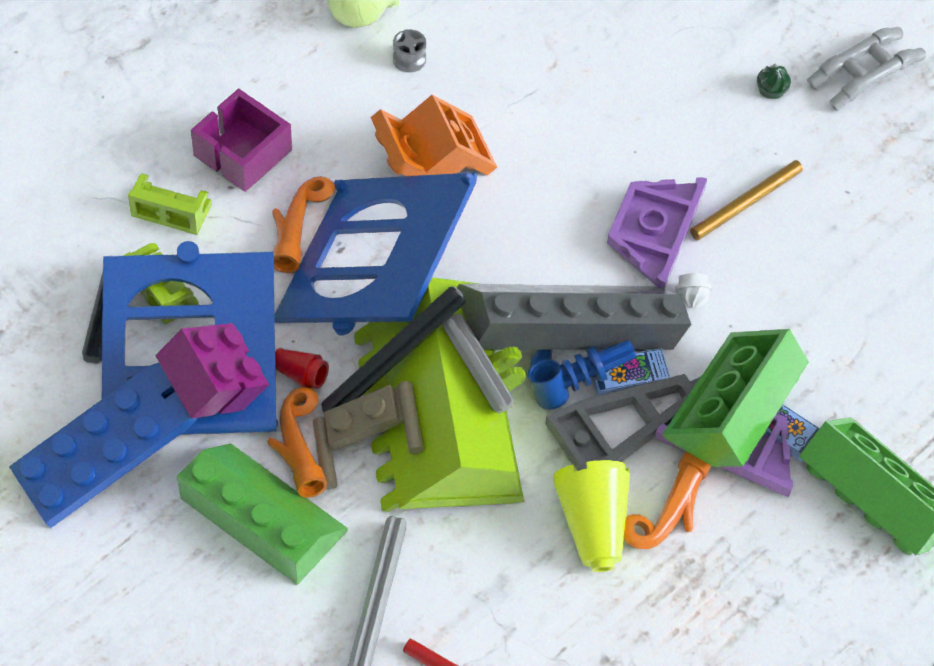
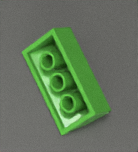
(737, 396)
(875, 481)
(259, 510)

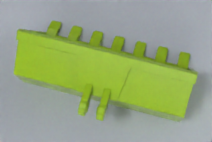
(465, 442)

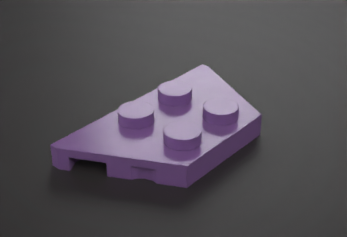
(655, 224)
(767, 462)

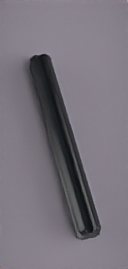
(396, 349)

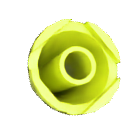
(595, 510)

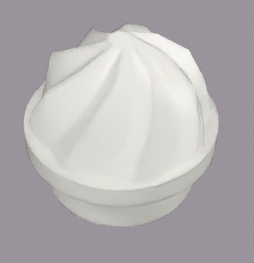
(694, 289)

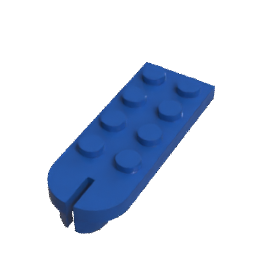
(102, 444)

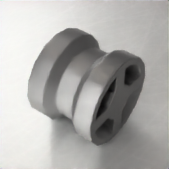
(414, 43)

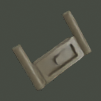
(363, 419)

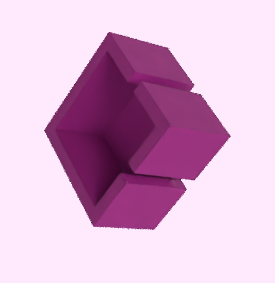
(249, 143)
(211, 370)

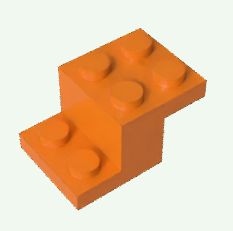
(433, 140)

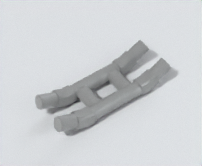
(862, 78)

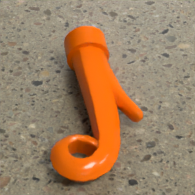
(289, 229)
(306, 473)
(678, 504)

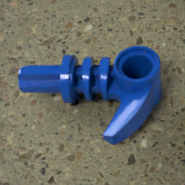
(552, 380)

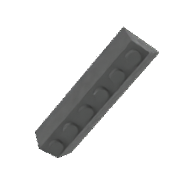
(573, 316)

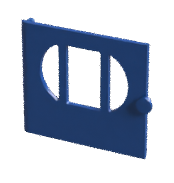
(399, 285)
(240, 294)

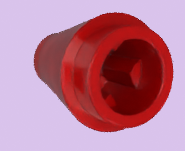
(303, 368)

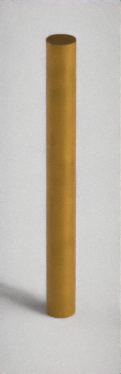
(746, 200)

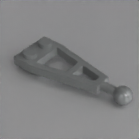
(583, 440)

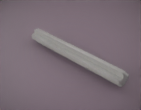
(378, 592)

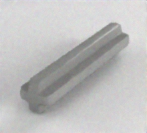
(478, 363)

